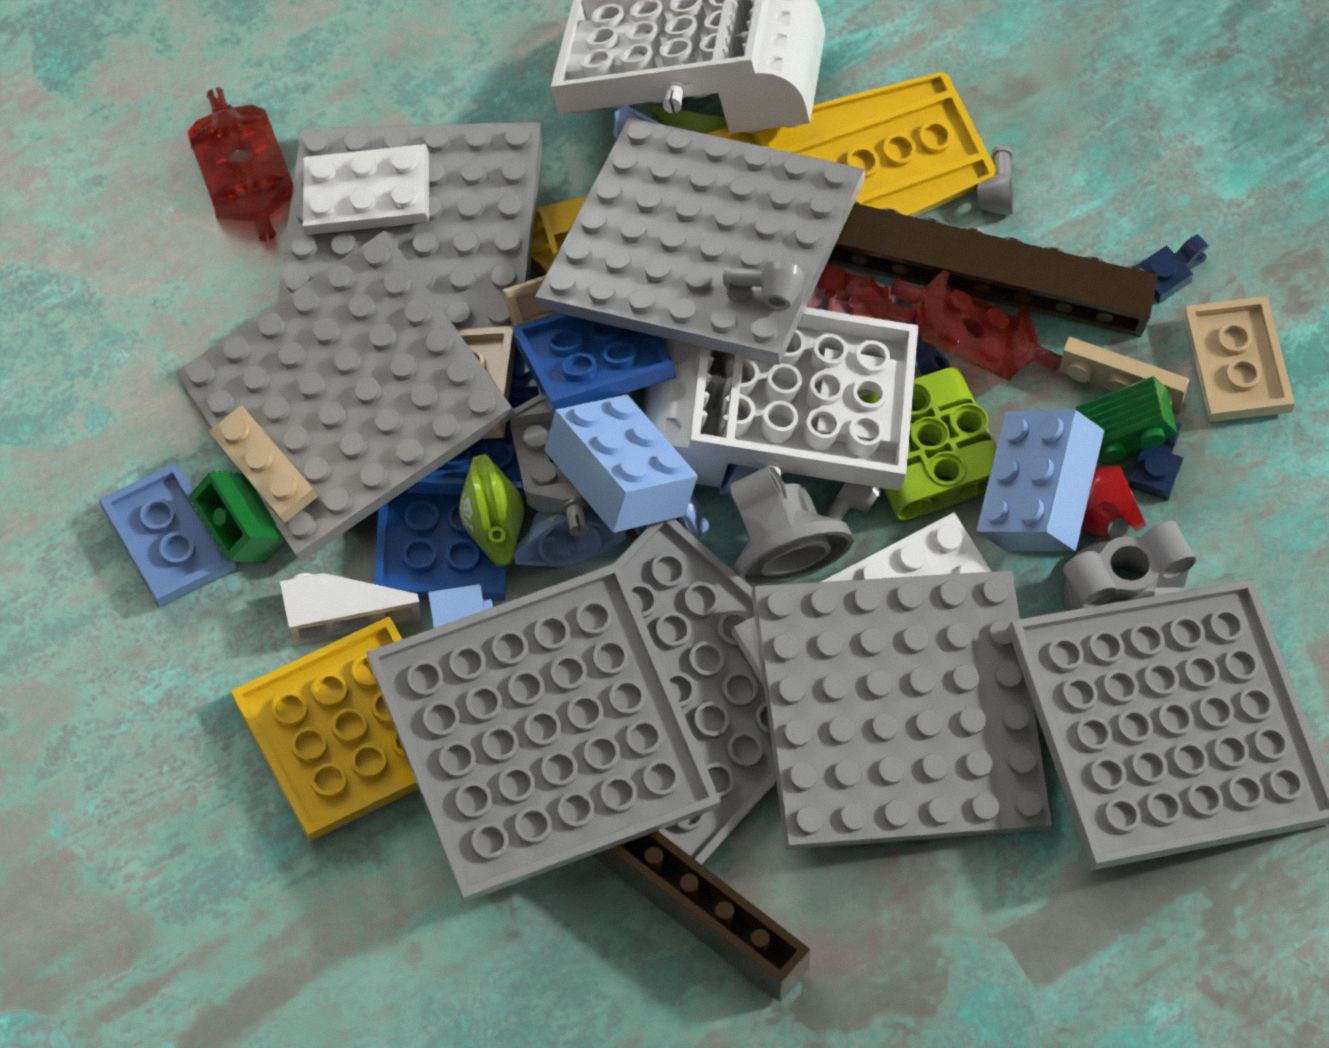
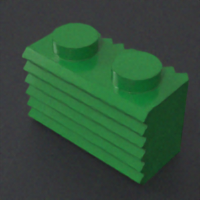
(1131, 418)
(236, 517)

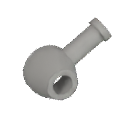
(996, 192)
(779, 281)
(853, 496)

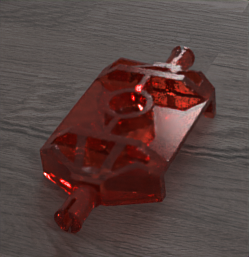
(244, 188)
(866, 295)
(1001, 340)

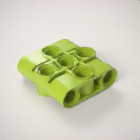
(965, 457)

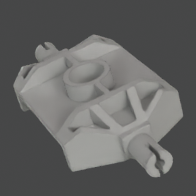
(543, 481)

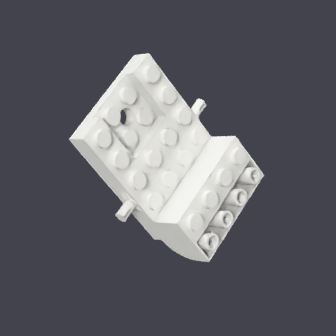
(658, 51)
(795, 413)

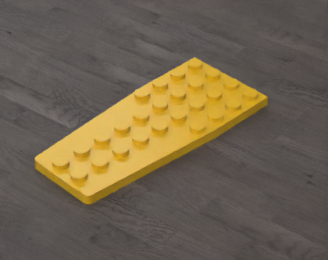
(905, 135)

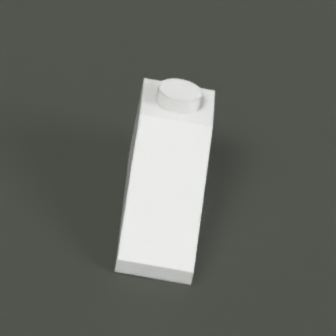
(334, 606)

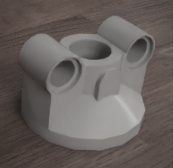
(784, 531)
(1158, 556)

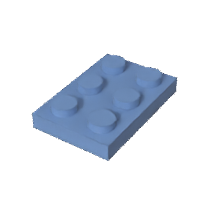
(165, 534)

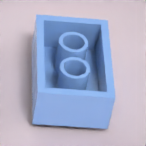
(620, 463)
(1040, 480)

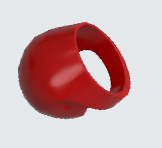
(1110, 500)

